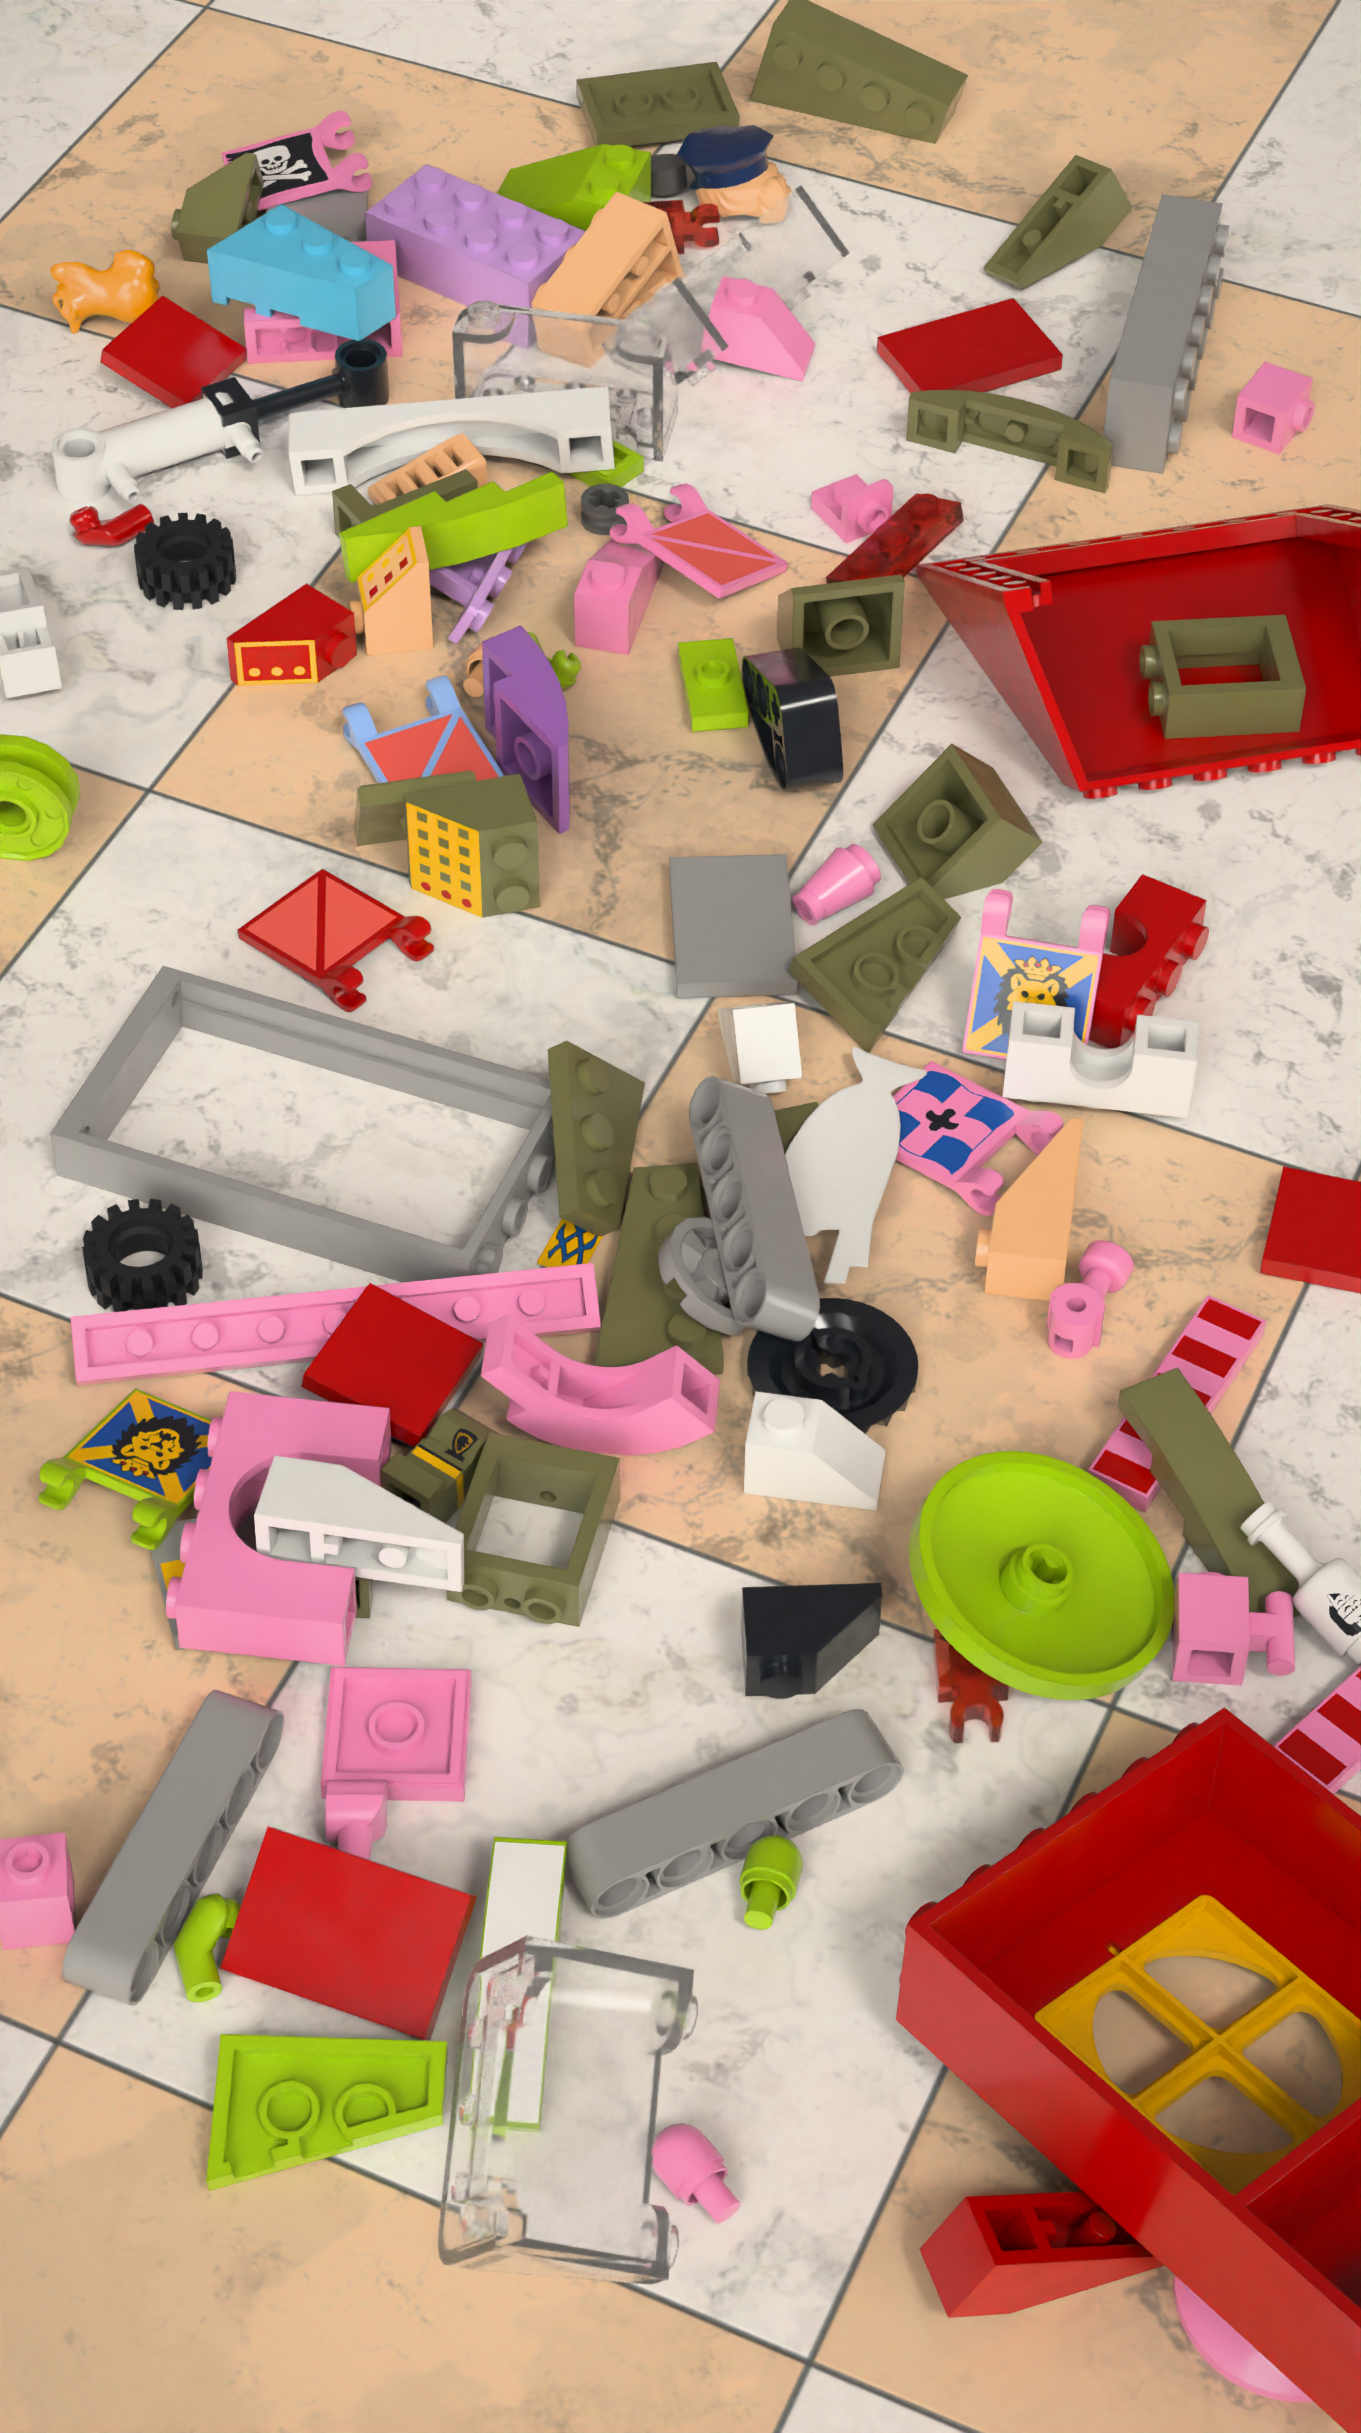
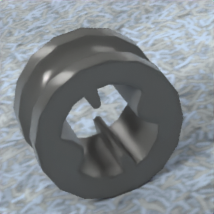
(599, 508)

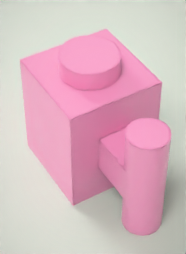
(1217, 1630)

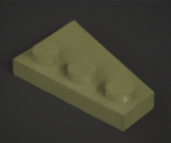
(877, 960)
(593, 1135)

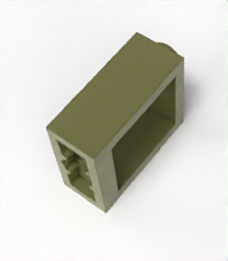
(1225, 707)
(549, 1478)

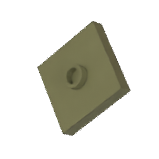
(381, 805)

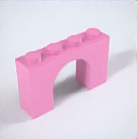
(242, 1598)

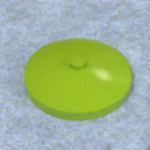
(1041, 1575)

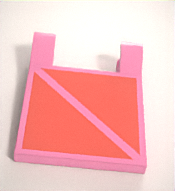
(700, 544)

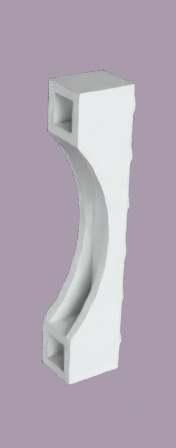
(549, 428)

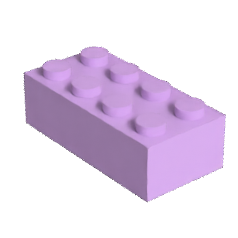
(469, 239)

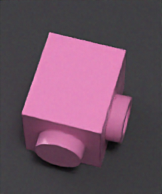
(1273, 408)

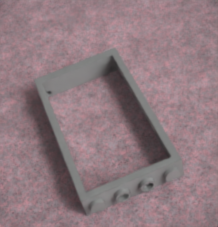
(331, 1043)

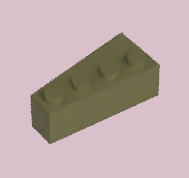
(854, 75)

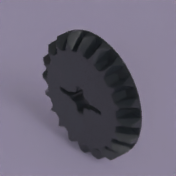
(869, 1344)

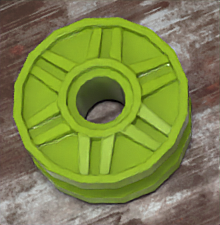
(35, 798)

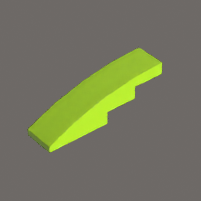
(463, 527)

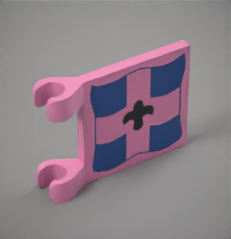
(957, 1126)

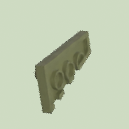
(640, 1309)

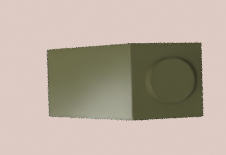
(218, 207)

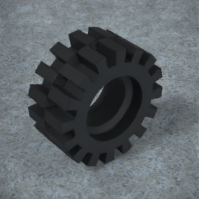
(208, 555)
(137, 1232)

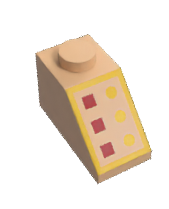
(396, 598)

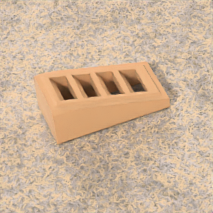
(437, 463)

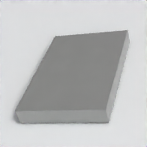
(732, 926)

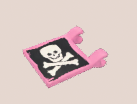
(299, 167)

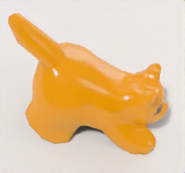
(117, 292)

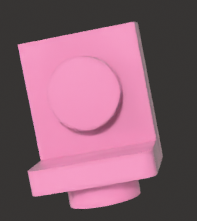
(853, 506)

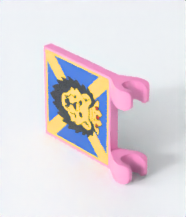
(1030, 973)

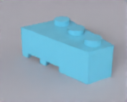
(303, 271)

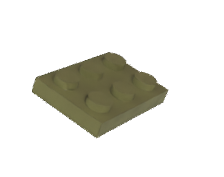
(656, 104)

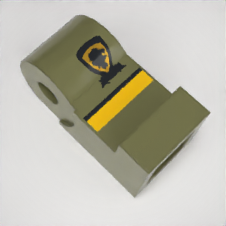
(440, 1466)

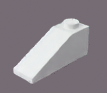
(344, 1520)

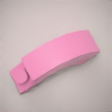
(599, 1408)

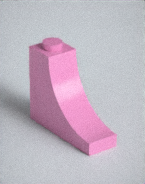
(286, 341)

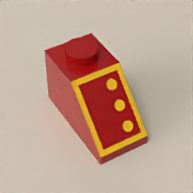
(293, 641)

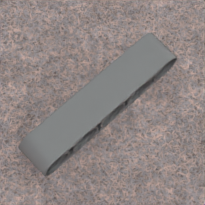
(753, 1210)
(724, 1811)
(173, 1848)

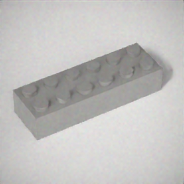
(1165, 333)

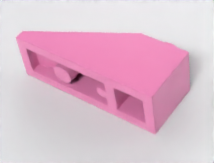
(614, 596)

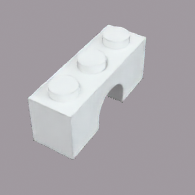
(1144, 1075)

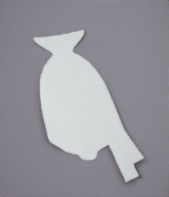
(846, 1158)

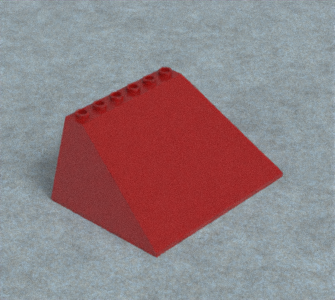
(1069, 619)

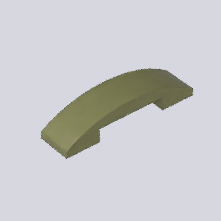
(1013, 427)

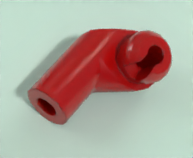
(109, 532)

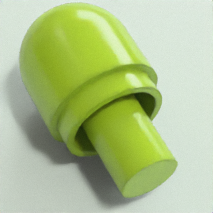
(769, 1879)

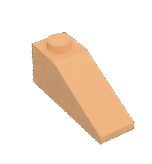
(1033, 1223)

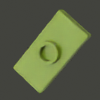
(712, 685)

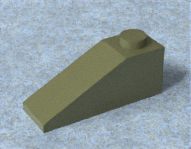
(1063, 225)

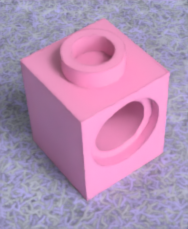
(36, 1891)

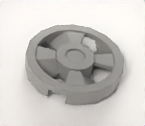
(695, 1262)

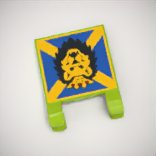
(141, 1451)

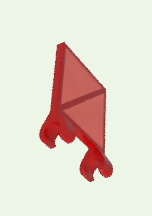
(327, 929)

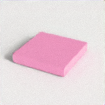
(399, 1729)

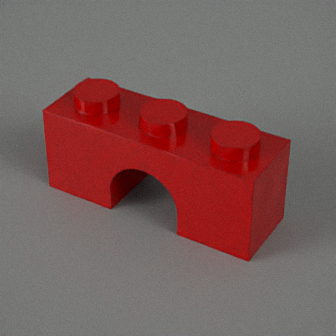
(1154, 937)

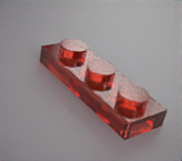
(901, 540)

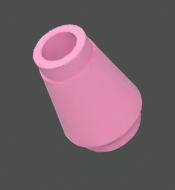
(838, 883)

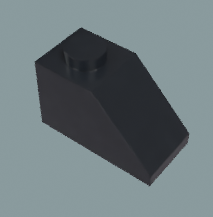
(804, 1634)

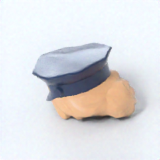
(733, 169)

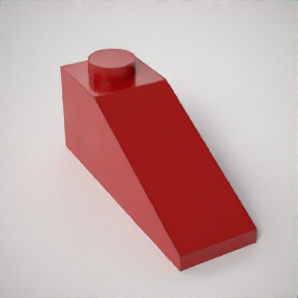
(1027, 2251)

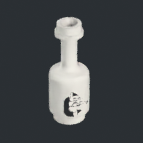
(1326, 1592)

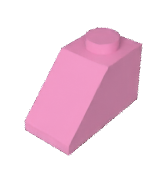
(759, 329)

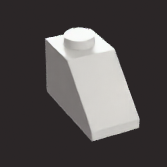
(761, 1045)
(810, 1454)

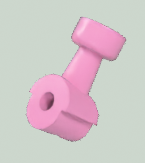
(1079, 1308)
(356, 1814)

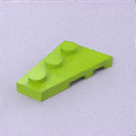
(317, 2098)

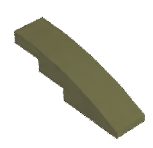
(1204, 1482)

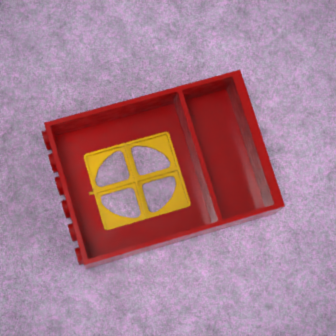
(1196, 1855)

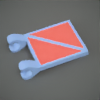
(425, 747)

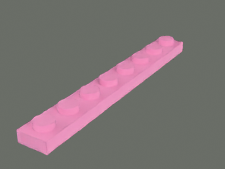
(299, 1324)

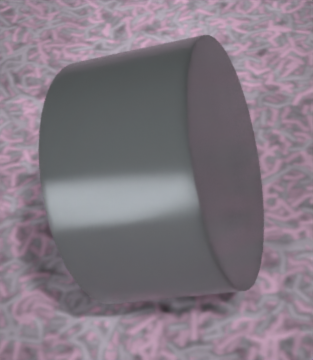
(667, 175)

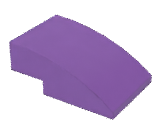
(528, 721)

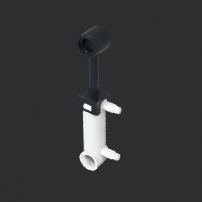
(222, 420)

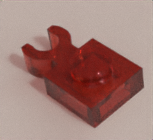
(688, 225)
(969, 1688)

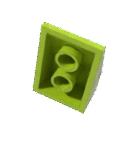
(580, 182)

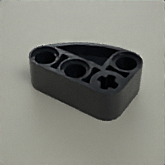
(794, 717)

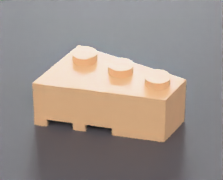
(614, 263)

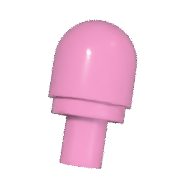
(693, 2170)

